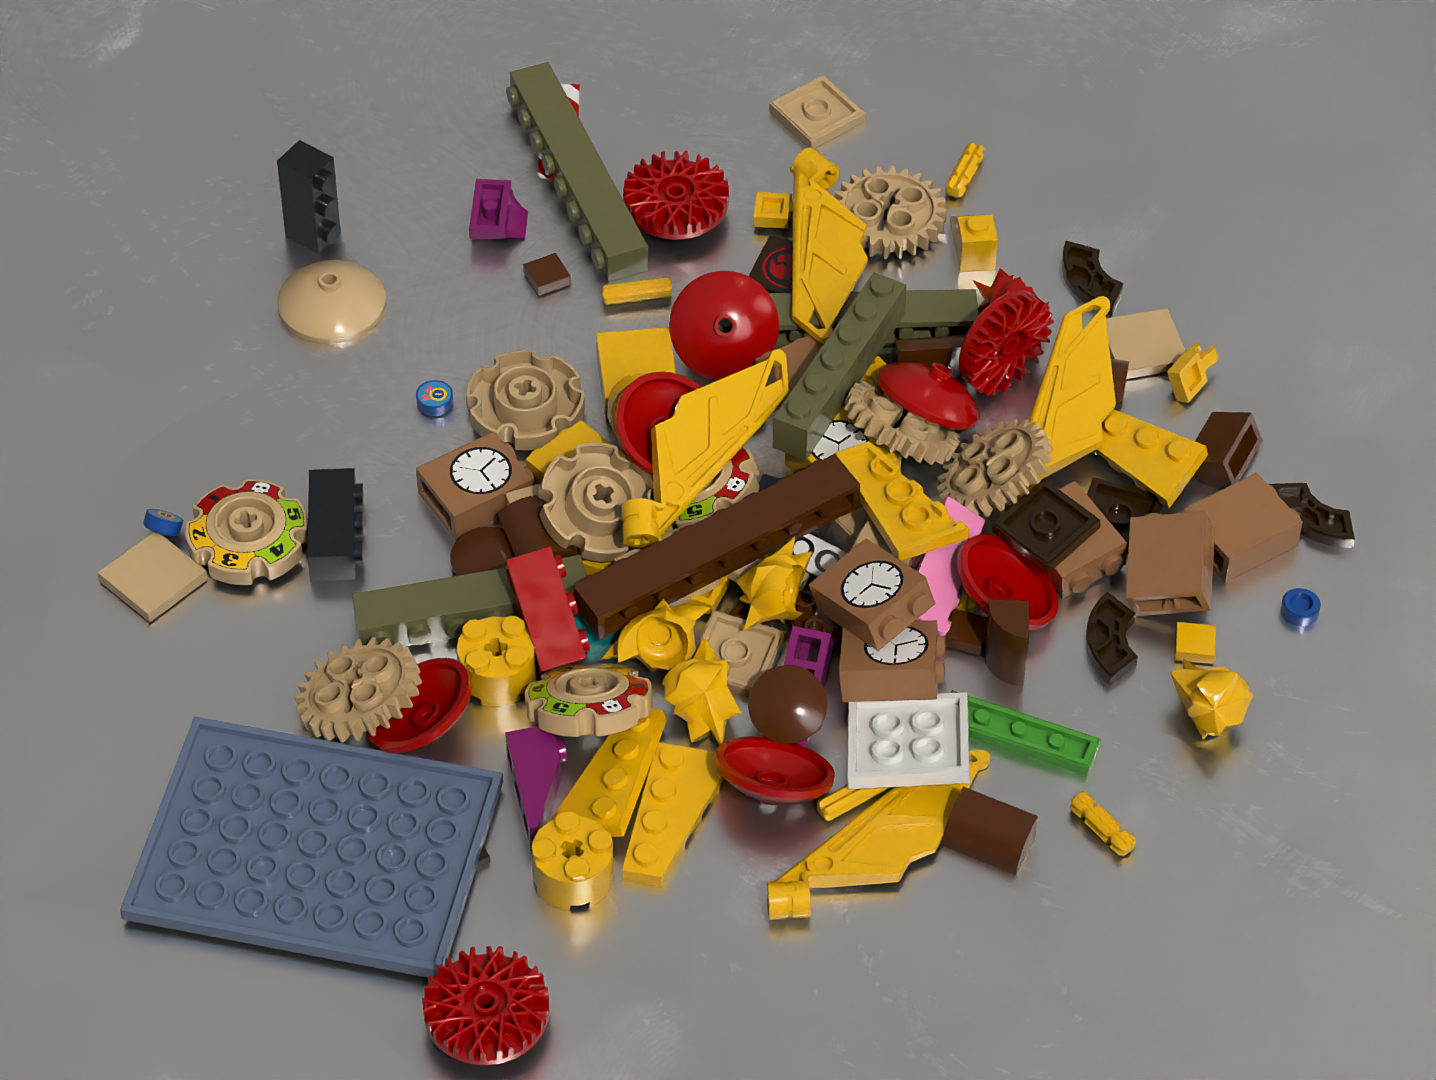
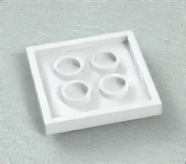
(909, 742)

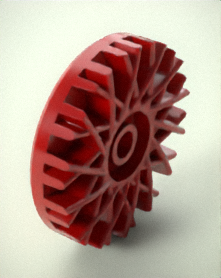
(676, 196)
(1004, 340)
(486, 1007)

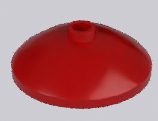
(696, 320)
(929, 393)
(642, 406)
(999, 572)
(436, 709)
(774, 770)

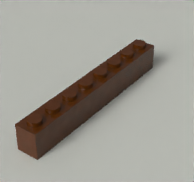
(717, 545)

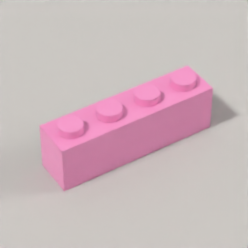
(941, 568)

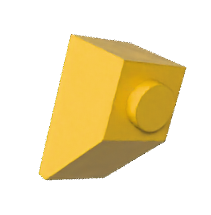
(975, 242)

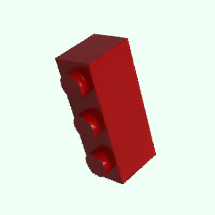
(547, 609)

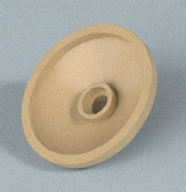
(331, 301)

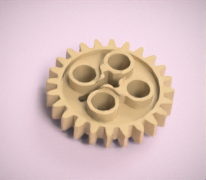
(910, 221)
(882, 420)
(996, 466)
(358, 689)

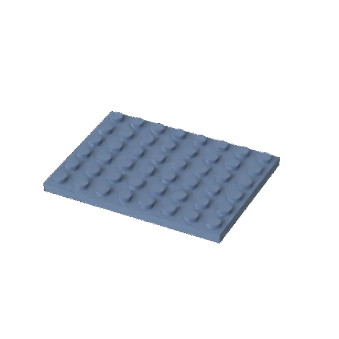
(314, 847)

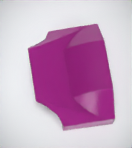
(496, 211)

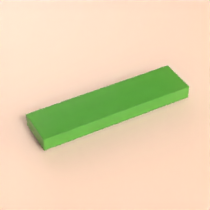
(1031, 736)

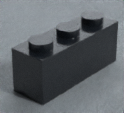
(309, 196)
(334, 524)

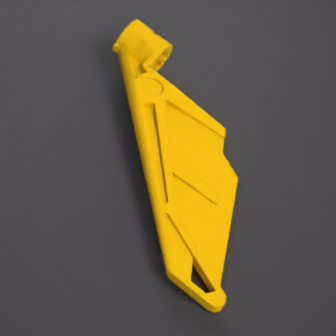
(825, 245)
(1075, 388)
(699, 442)
(873, 845)

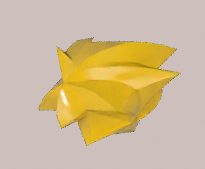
(774, 586)
(659, 636)
(701, 694)
(1212, 698)

